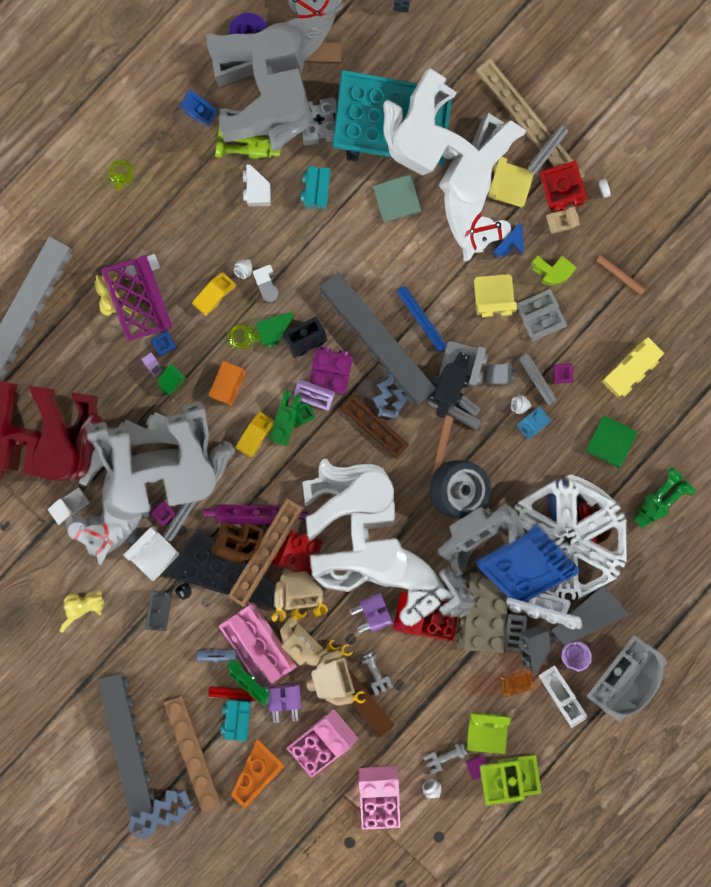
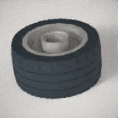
(459, 488)

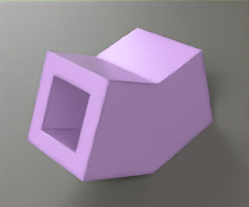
(152, 364)

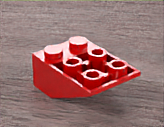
(433, 625)

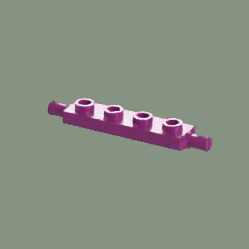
(246, 514)

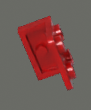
(296, 552)

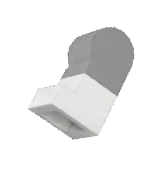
(269, 292)

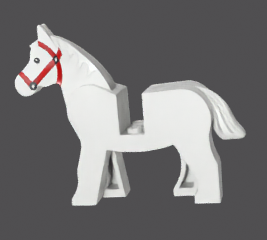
(468, 179)

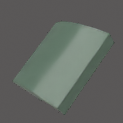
(397, 198)

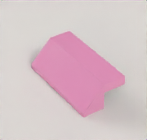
(257, 646)

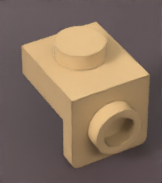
(563, 220)

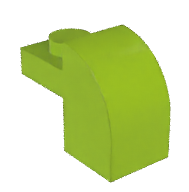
(553, 275)

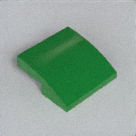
(611, 441)

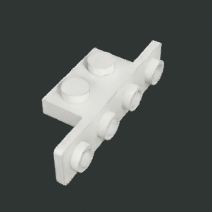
(548, 608)

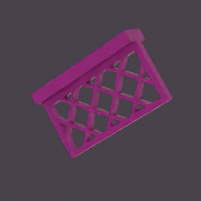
(151, 292)

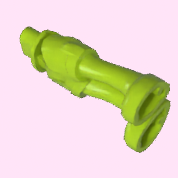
(256, 147)

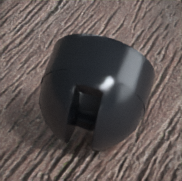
(183, 591)

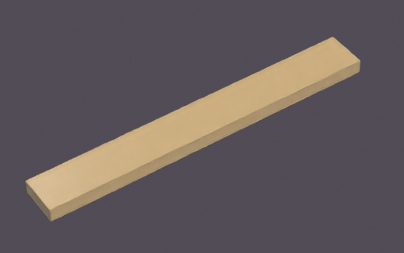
(520, 111)

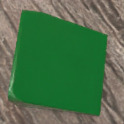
(305, 415)

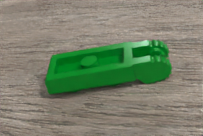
(285, 419)
(248, 683)

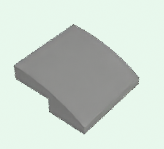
(541, 315)

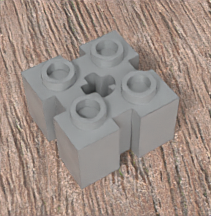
(325, 111)

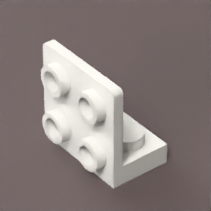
(152, 554)

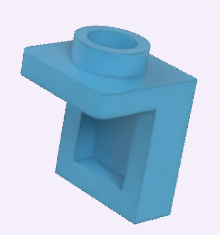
(533, 423)

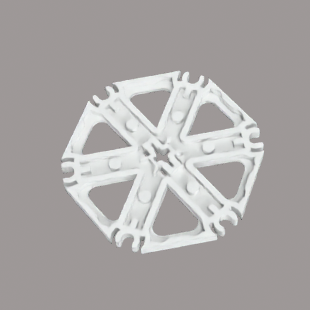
(582, 531)

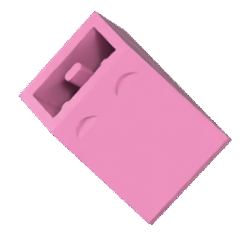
(322, 743)
(379, 797)

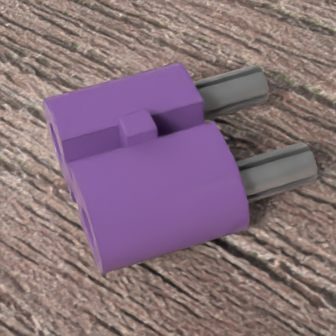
(376, 611)
(284, 697)

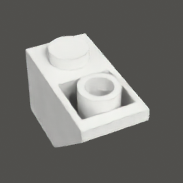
(258, 188)

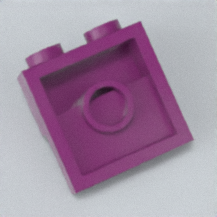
(331, 370)

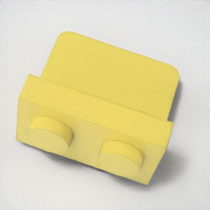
(510, 183)
(494, 295)

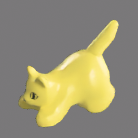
(106, 304)
(78, 606)

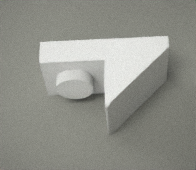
(68, 505)

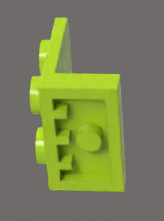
(487, 732)

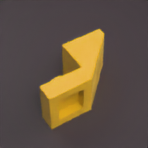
(213, 293)
(255, 434)

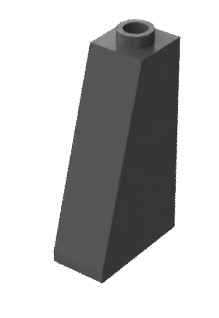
(595, 612)

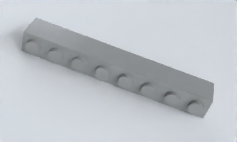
(30, 300)

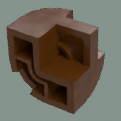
(237, 543)

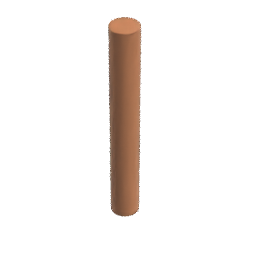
(620, 274)

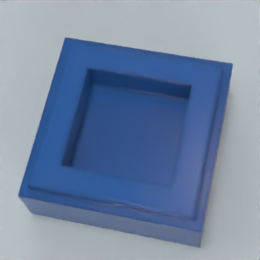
(163, 343)

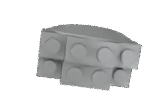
(474, 530)
(629, 681)

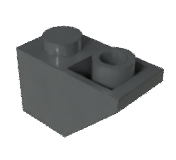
(499, 375)
(534, 647)

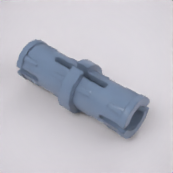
(203, 655)

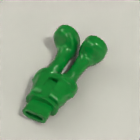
(656, 508)

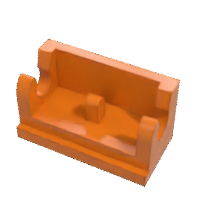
(227, 383)

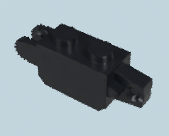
(451, 383)

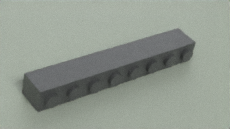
(377, 339)
(127, 746)

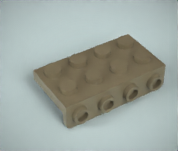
(486, 622)

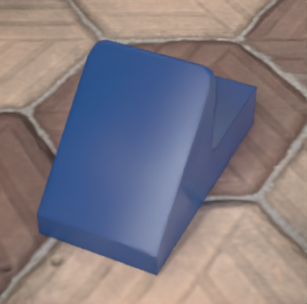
(198, 108)
(514, 239)

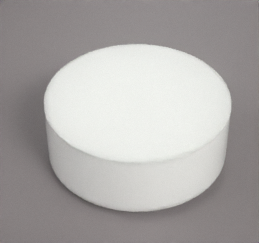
(604, 188)

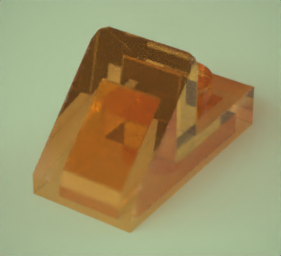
(516, 683)

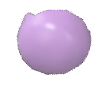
(576, 655)

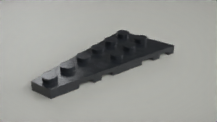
(202, 568)

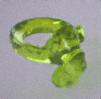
(118, 178)
(249, 336)

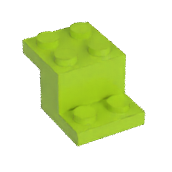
(510, 779)

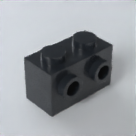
(305, 337)

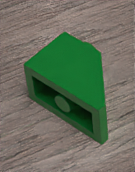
(272, 329)
(171, 380)

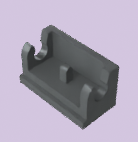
(158, 610)

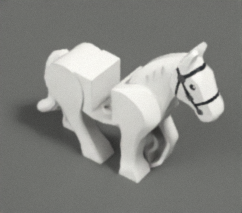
(368, 497)

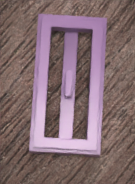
(314, 392)

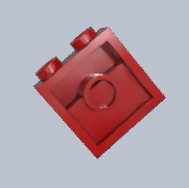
(563, 186)

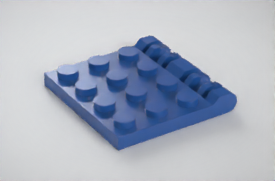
(528, 565)

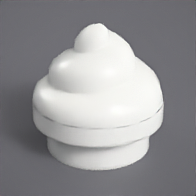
(243, 268)
(520, 404)
(431, 788)

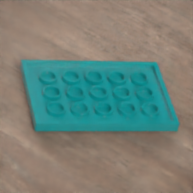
(361, 112)

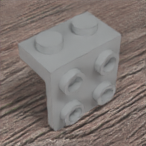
(477, 359)
(463, 596)

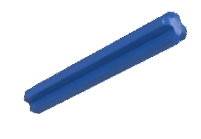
(421, 318)

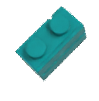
(317, 187)
(236, 720)

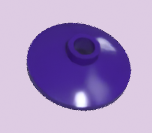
(247, 23)

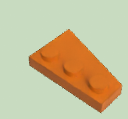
(258, 772)

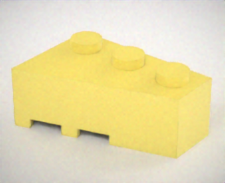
(633, 367)

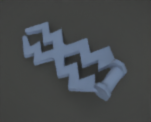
(380, 400)
(154, 816)

